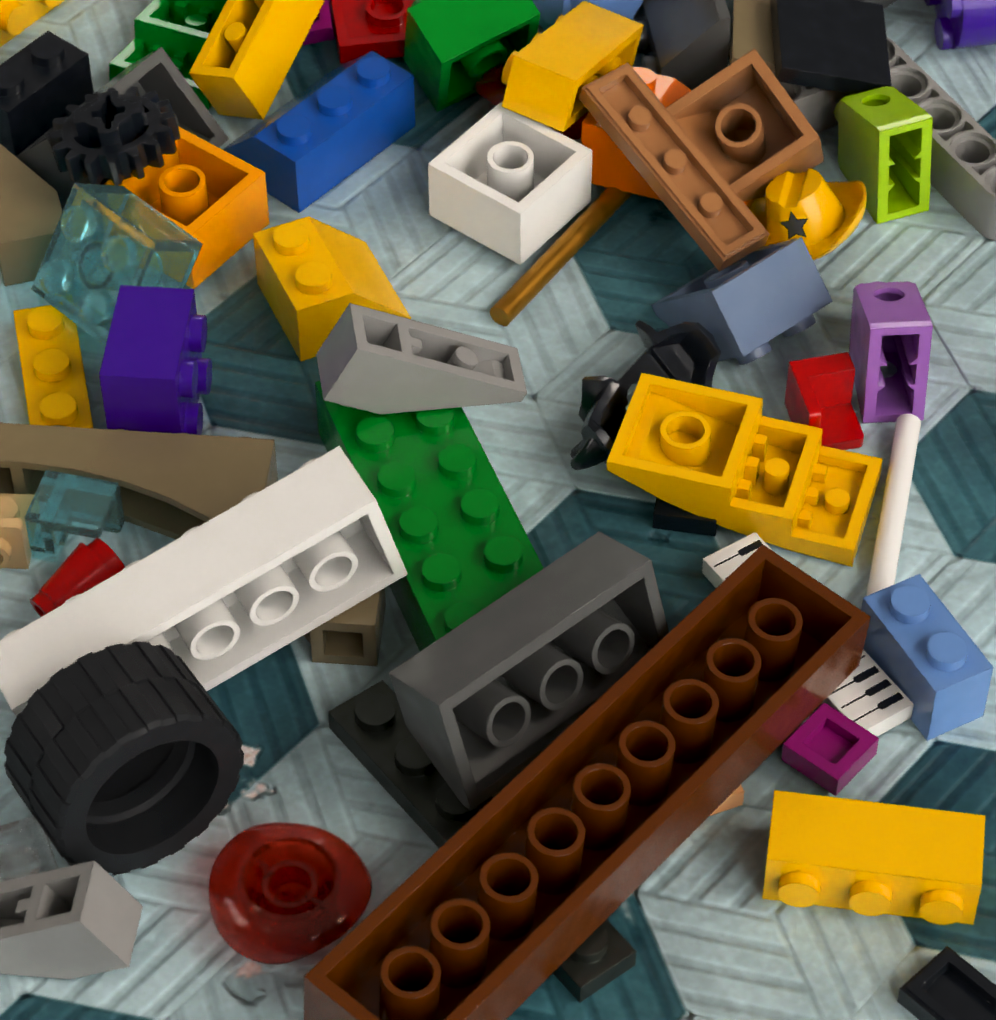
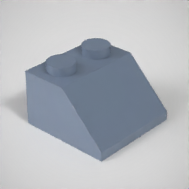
(751, 300)

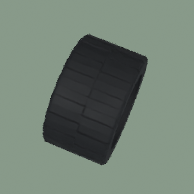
(123, 757)

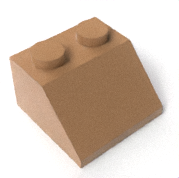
(748, 126)

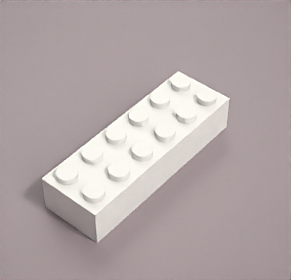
(226, 586)

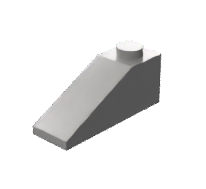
(412, 366)
(66, 923)

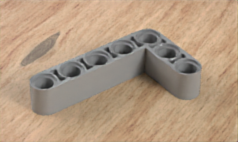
(961, 148)

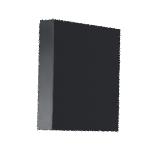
(830, 44)

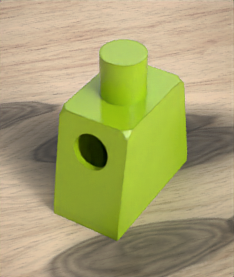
(888, 148)

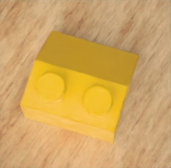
(313, 275)

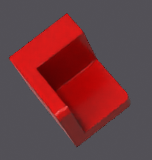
(821, 397)

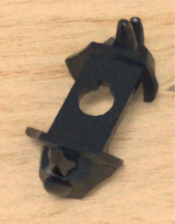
(677, 353)

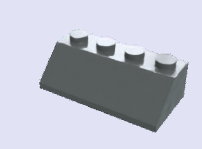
(529, 665)

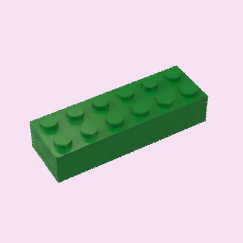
(441, 510)

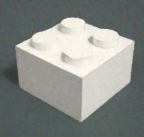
(510, 183)

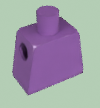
(894, 327)

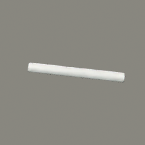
(894, 503)

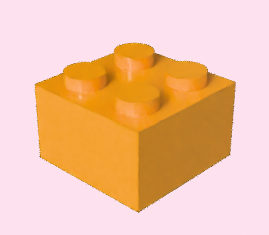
(207, 196)

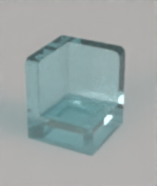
(71, 506)

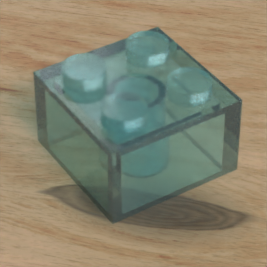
(107, 242)

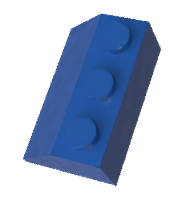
(330, 129)

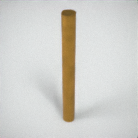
(557, 255)

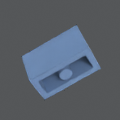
(927, 656)

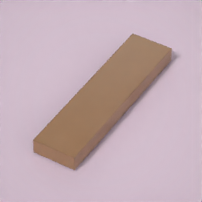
(673, 166)

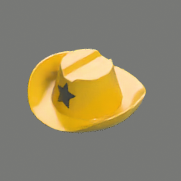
(811, 209)

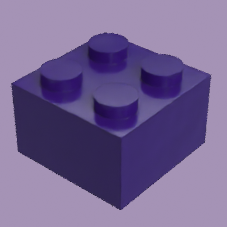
(155, 362)

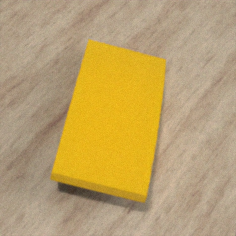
(745, 469)

